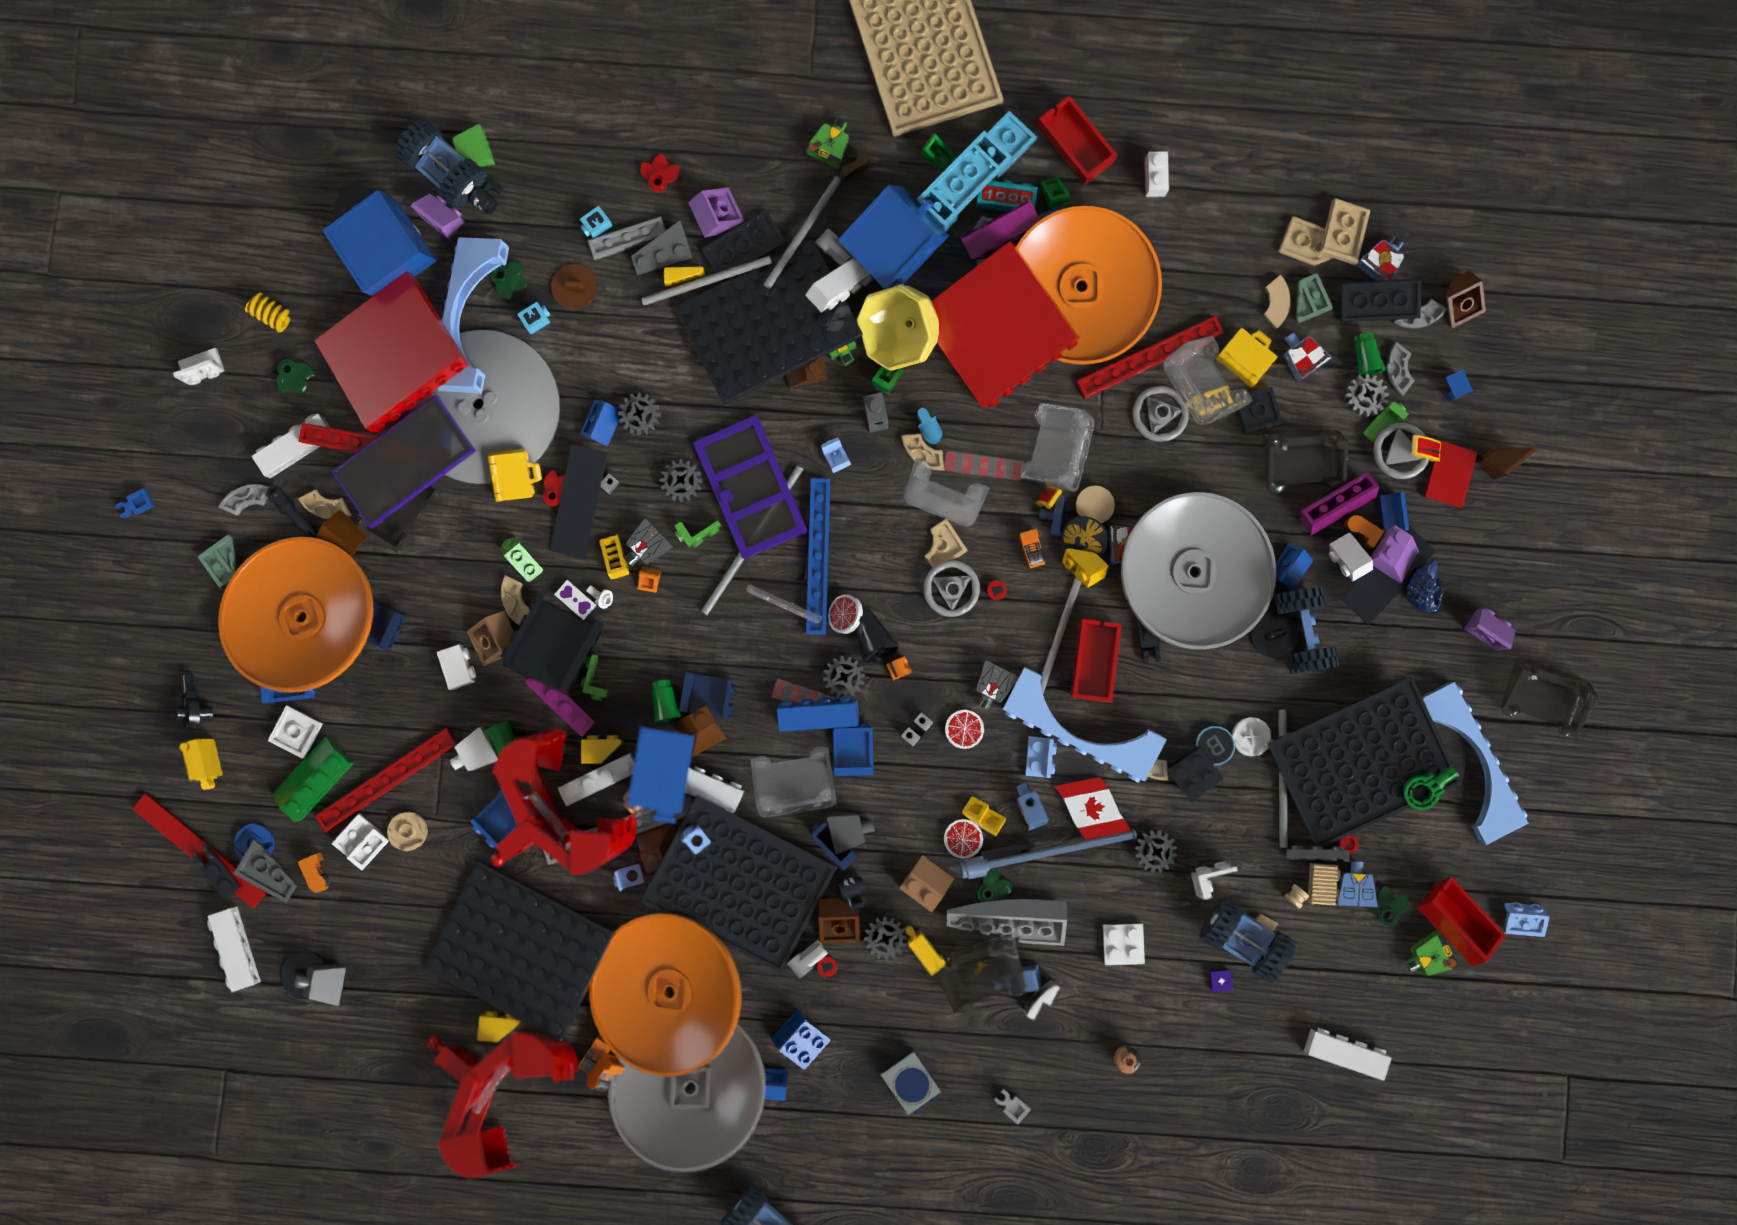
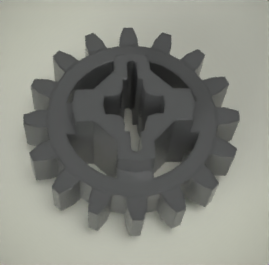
(646, 412)
(675, 487)
(838, 666)
(1148, 856)
(889, 945)

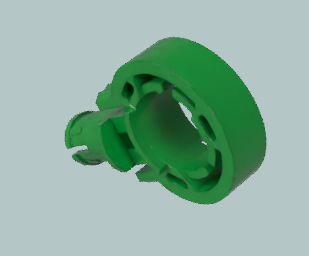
(1428, 780)

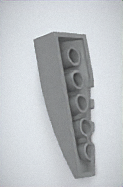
(1025, 919)

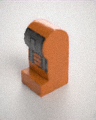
(1363, 529)
(1031, 548)
(899, 668)
(313, 873)
(594, 1054)
(604, 1072)

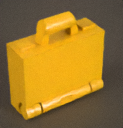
(1247, 356)
(512, 474)
(202, 761)
(924, 950)

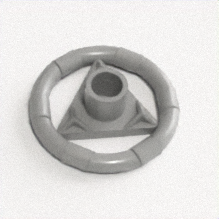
(1160, 413)
(1399, 451)
(951, 588)

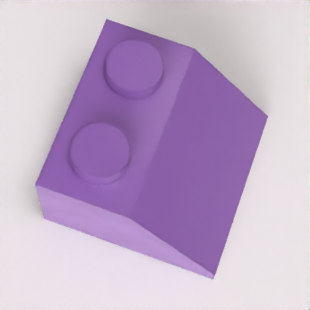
(716, 211)
(438, 215)
(1395, 553)
(1491, 630)

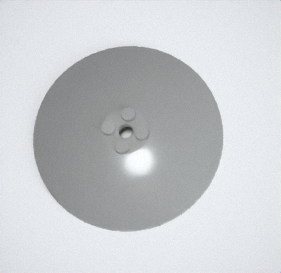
(518, 401)
(691, 1129)

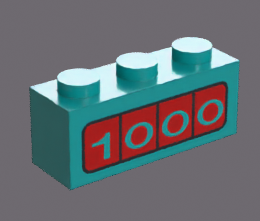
(1005, 195)

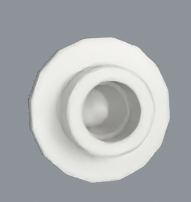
(603, 598)

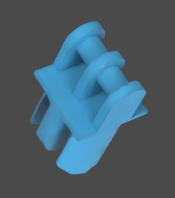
(929, 427)

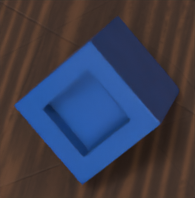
(1458, 385)

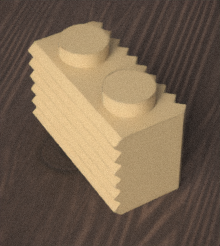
(1323, 884)

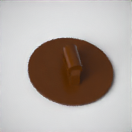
(574, 286)

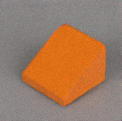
(648, 579)

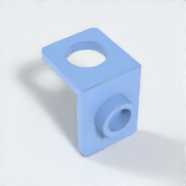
(689, 832)
(620, 877)

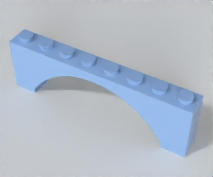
(471, 264)
(1132, 756)
(1500, 809)

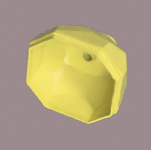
(887, 329)

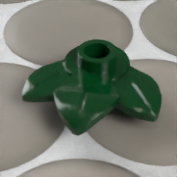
(511, 281)
(295, 378)
(997, 888)
(1389, 903)

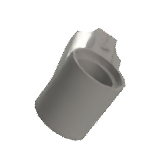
(829, 244)
(803, 962)

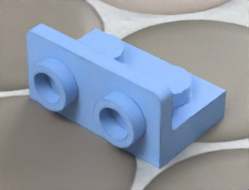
(1039, 757)
(1525, 919)

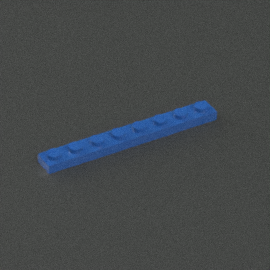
(818, 554)

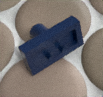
(1056, 515)

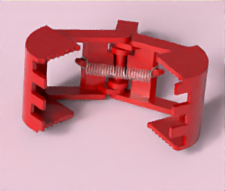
(547, 828)
(524, 1053)

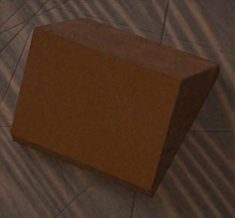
(342, 533)

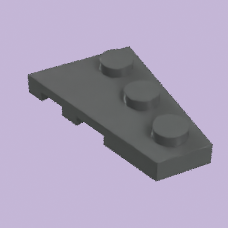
(663, 251)
(1298, 853)
(265, 872)

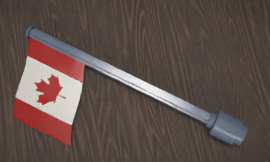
(1091, 812)

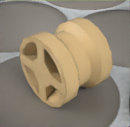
(1297, 896)

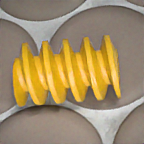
(268, 313)

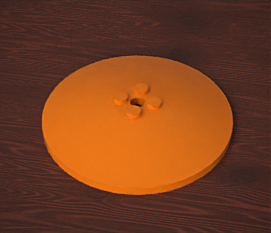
(1114, 264)
(263, 610)
(632, 1001)

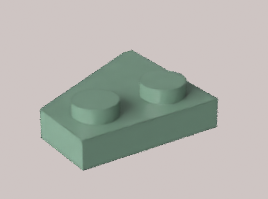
(1311, 299)
(220, 561)

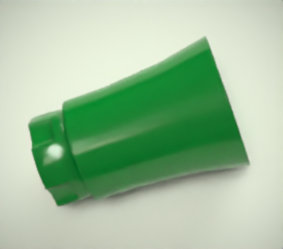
(1368, 355)
(664, 702)
(501, 735)

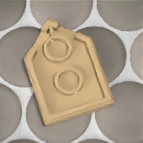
(1303, 242)

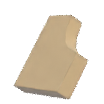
(945, 544)

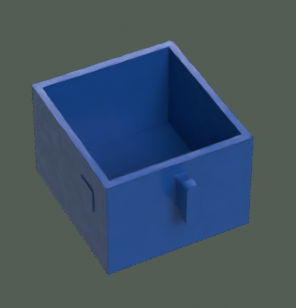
(893, 236)
(378, 243)
(661, 772)

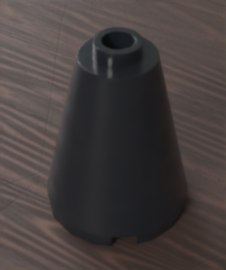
(874, 638)

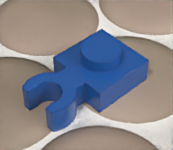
(137, 502)

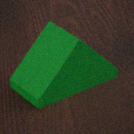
(937, 153)
(1055, 193)
(886, 379)

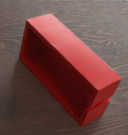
(1076, 140)
(1096, 661)
(1462, 921)

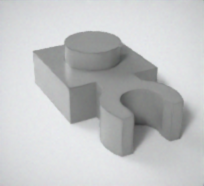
(1014, 1107)

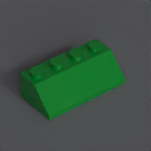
(312, 779)

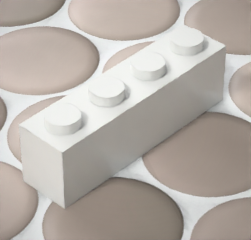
(839, 285)
(286, 449)
(597, 779)
(713, 789)
(233, 949)
(1347, 1054)

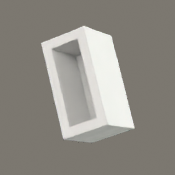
(1156, 174)
(1351, 557)
(456, 667)

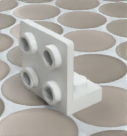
(199, 367)
(1203, 886)

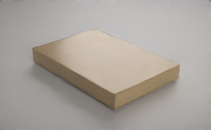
(1344, 231)

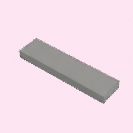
(626, 238)

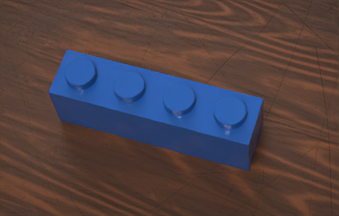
(818, 714)

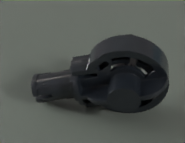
(187, 707)

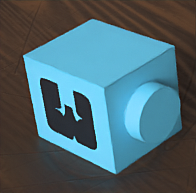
(595, 223)
(534, 317)

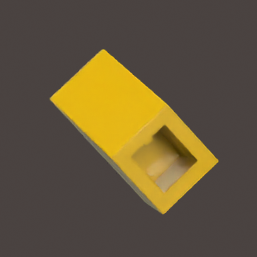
(1085, 566)
(598, 750)
(494, 1026)

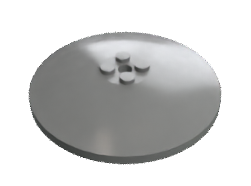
(1232, 563)

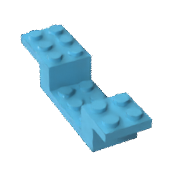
(977, 165)

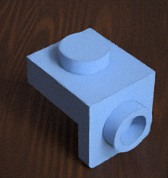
(835, 455)

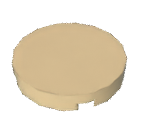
(1095, 503)
(407, 831)

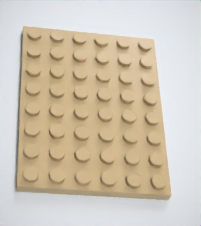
(926, 60)

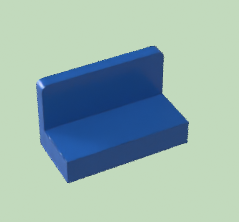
(601, 422)
(1393, 511)
(1292, 566)
(775, 1084)

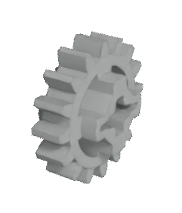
(1368, 402)

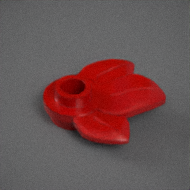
(660, 171)
(553, 484)

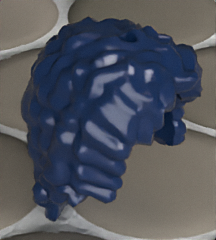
(1425, 588)

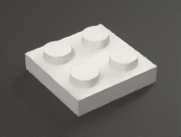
(295, 732)
(1123, 944)

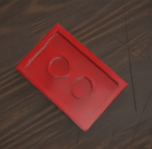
(1451, 475)

